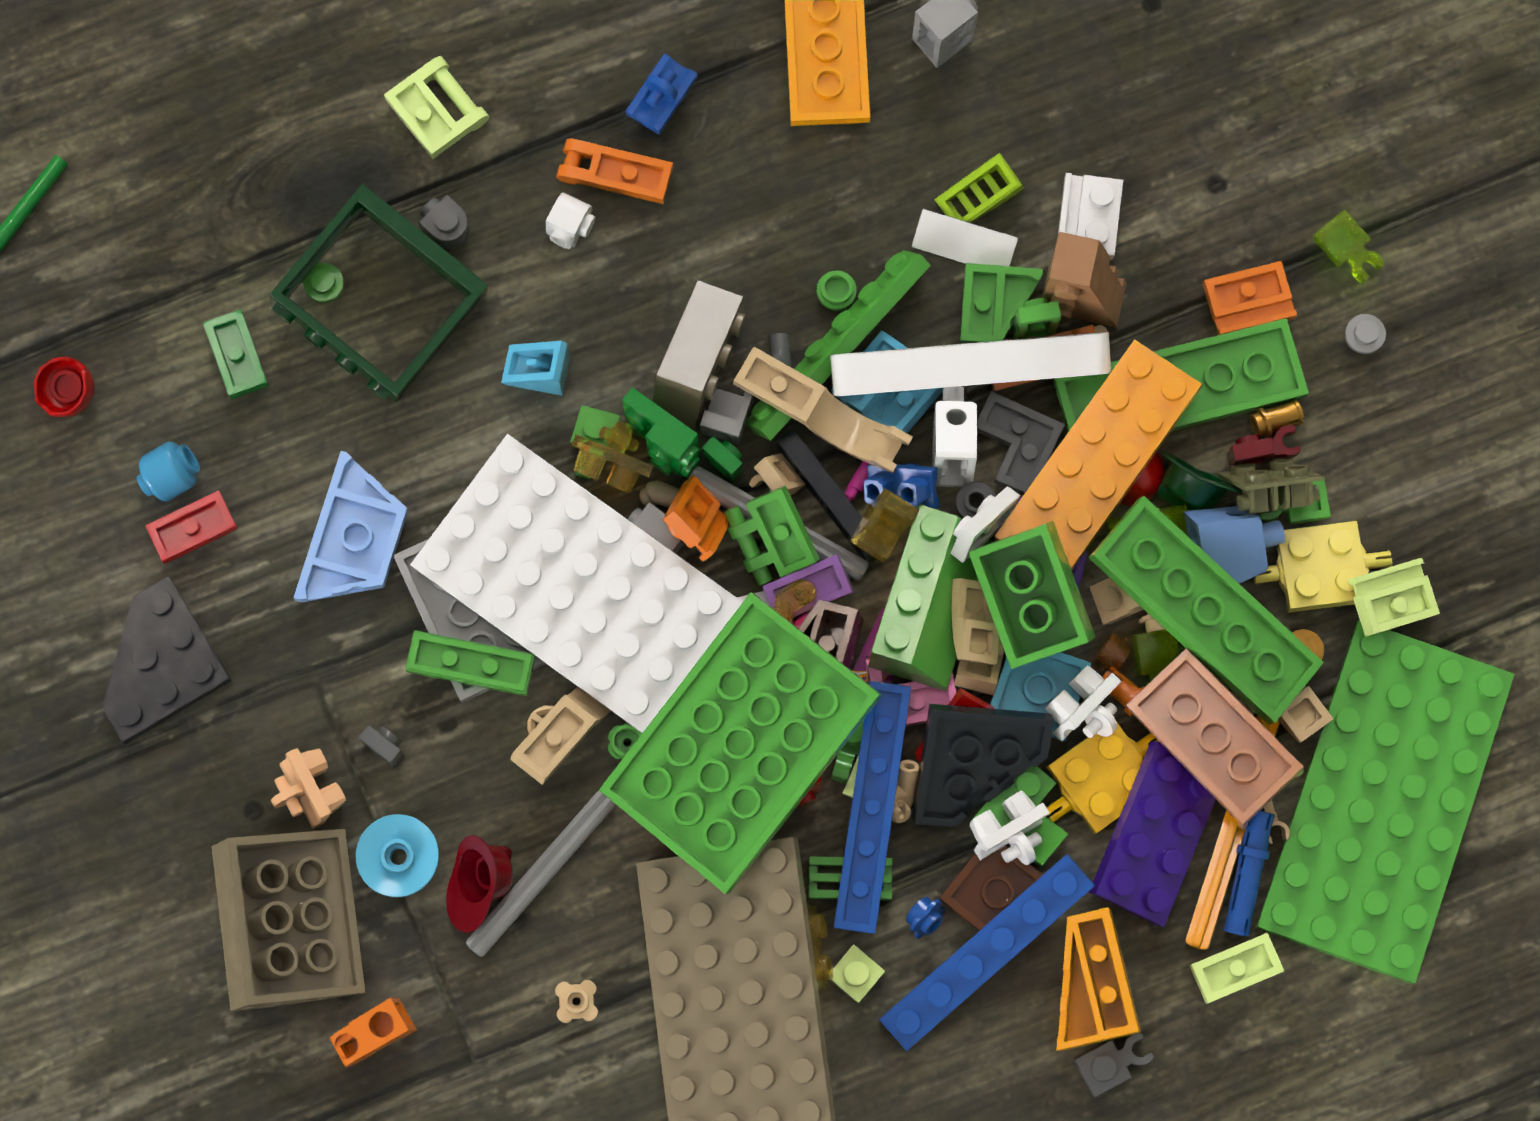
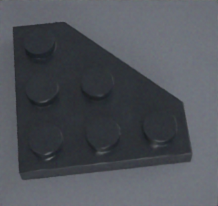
(159, 663)
(974, 758)

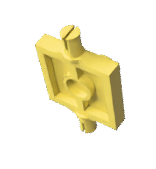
(1318, 563)

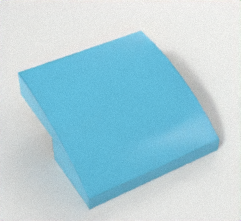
(892, 408)

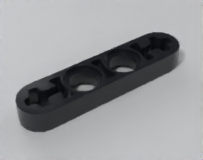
(822, 487)

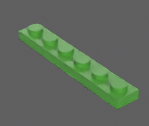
(847, 332)

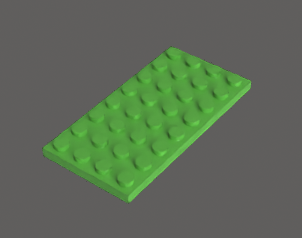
(1385, 802)

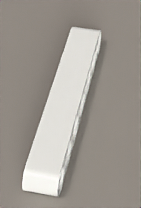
(970, 364)

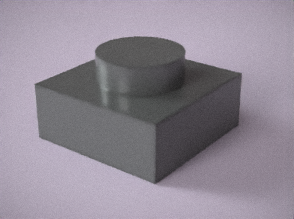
(383, 744)

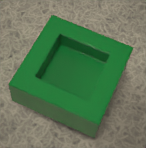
(723, 457)

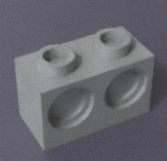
(944, 28)

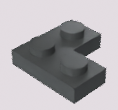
(1027, 434)

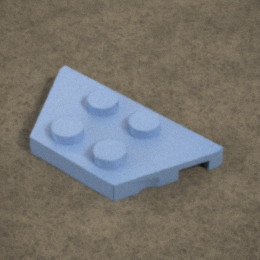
(352, 537)

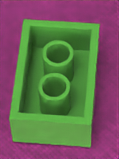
(1032, 595)

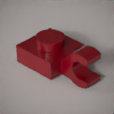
(1256, 451)

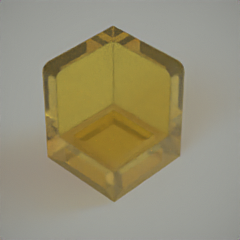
(883, 524)

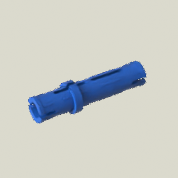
(1248, 874)

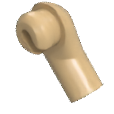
(905, 790)

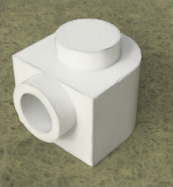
(569, 221)

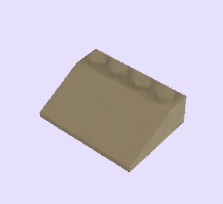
(287, 918)

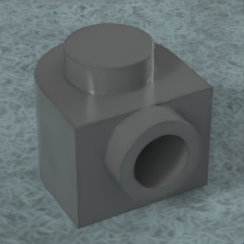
(445, 223)

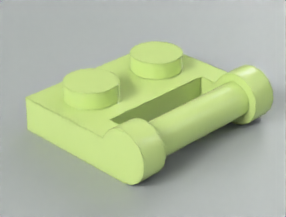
(426, 115)

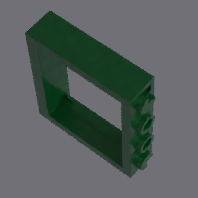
(414, 240)

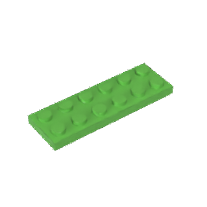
(1236, 373)
(1206, 610)

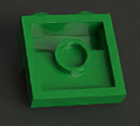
(668, 440)

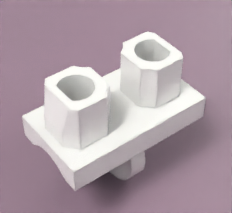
(1093, 691)
(1023, 818)

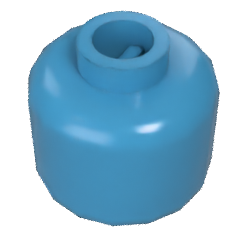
(168, 471)

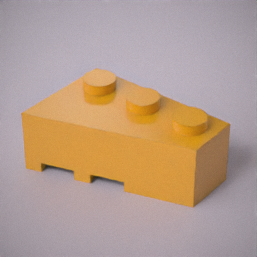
(1095, 985)

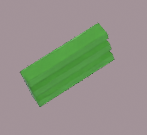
(815, 877)

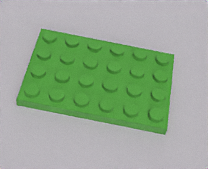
(740, 743)

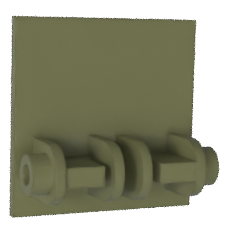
(1272, 485)

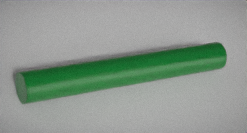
(31, 199)

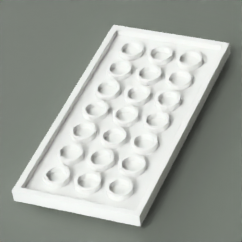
(575, 583)

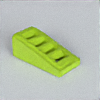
(983, 172)

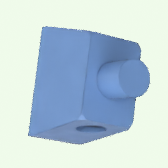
(1234, 539)

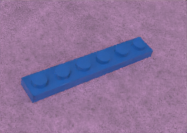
(872, 810)
(987, 952)

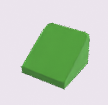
(1051, 838)

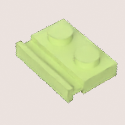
(1393, 597)

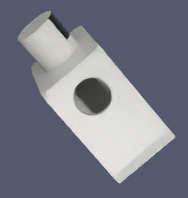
(954, 438)

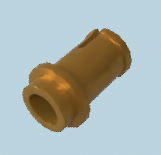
(1271, 420)

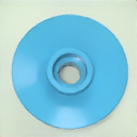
(386, 837)

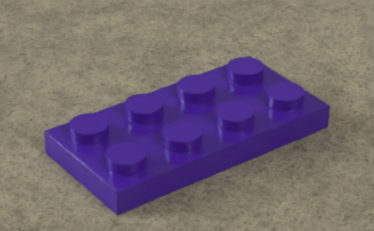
(1154, 838)

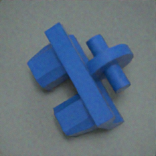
(661, 94)
(909, 482)

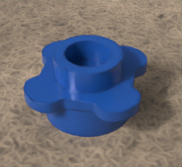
(925, 917)

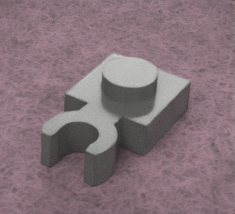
(1107, 1067)

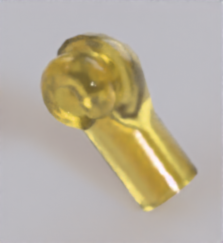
(794, 597)

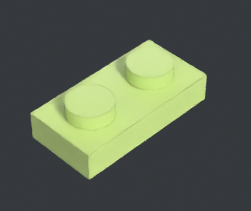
(1236, 968)

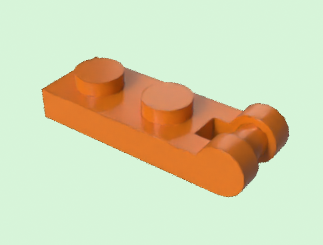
(616, 171)

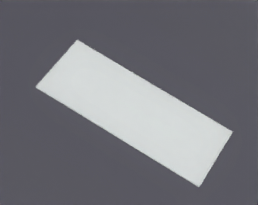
(962, 240)

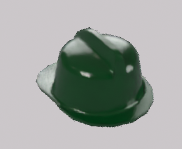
(1191, 485)

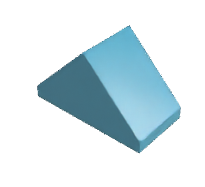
(537, 366)

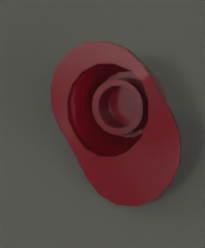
(478, 879)

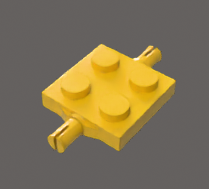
(1097, 777)

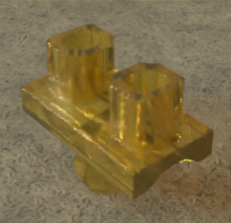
(594, 455)

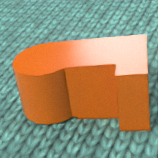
(372, 1031)

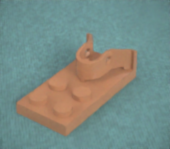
(1215, 737)

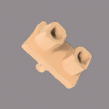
(300, 790)

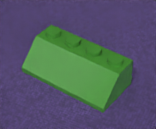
(917, 621)

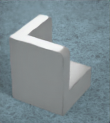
(727, 416)

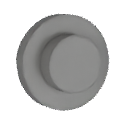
(1365, 334)

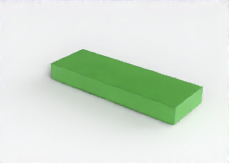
(470, 663)

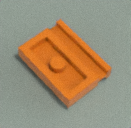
(1249, 298)
(696, 518)

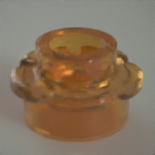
(1113, 651)

